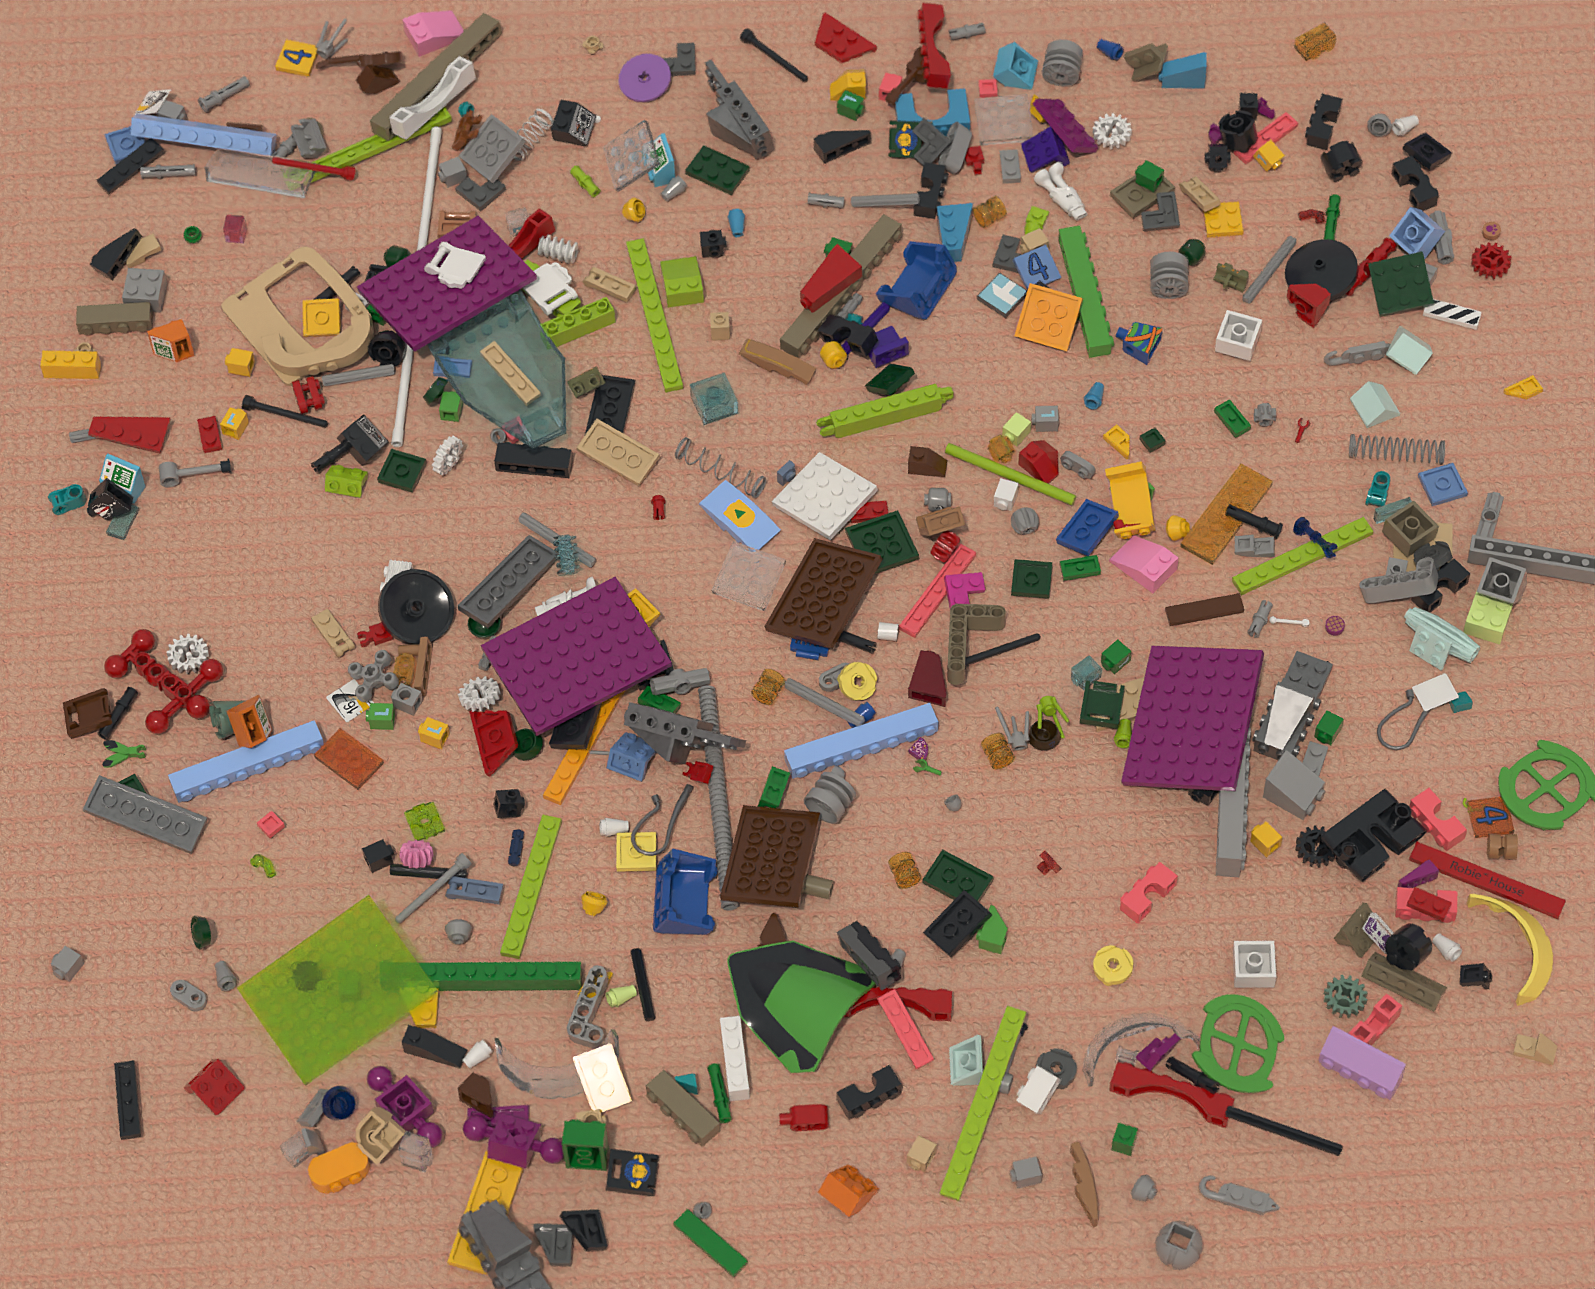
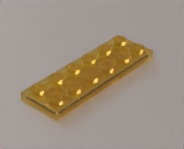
(1214, 528)

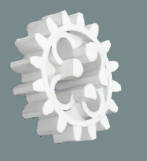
(1104, 127)
(447, 455)
(178, 659)
(488, 690)

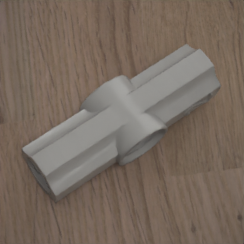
(1444, 245)
(1490, 511)
(679, 681)

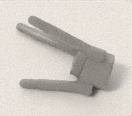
(325, 48)
(1016, 739)

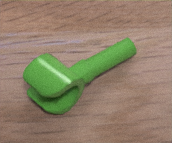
(924, 766)

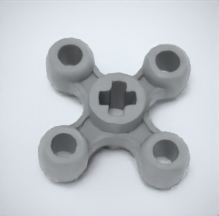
(373, 676)

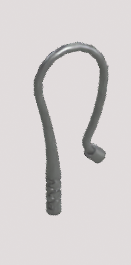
(1410, 696)
(656, 800)

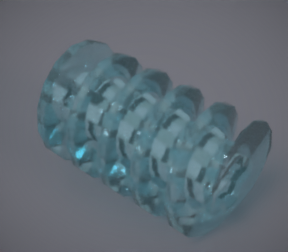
(566, 555)

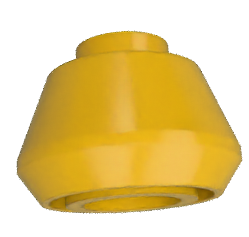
(634, 210)
(1177, 527)
(593, 902)

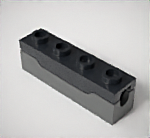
(869, 954)

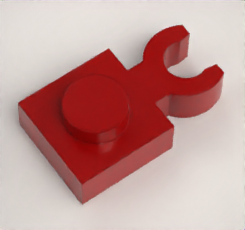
(376, 634)
(699, 771)

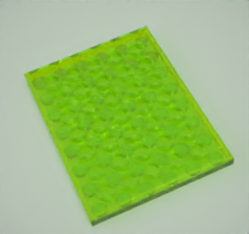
(337, 989)

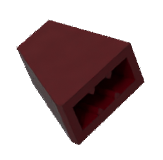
(927, 680)

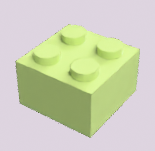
(1488, 618)

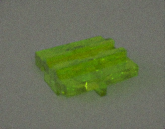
(434, 822)

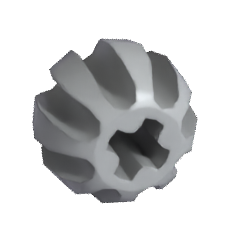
(1024, 520)

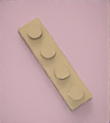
(510, 373)

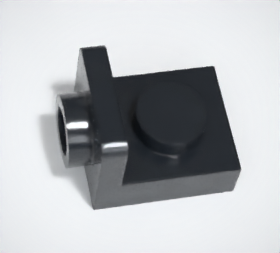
(1475, 975)

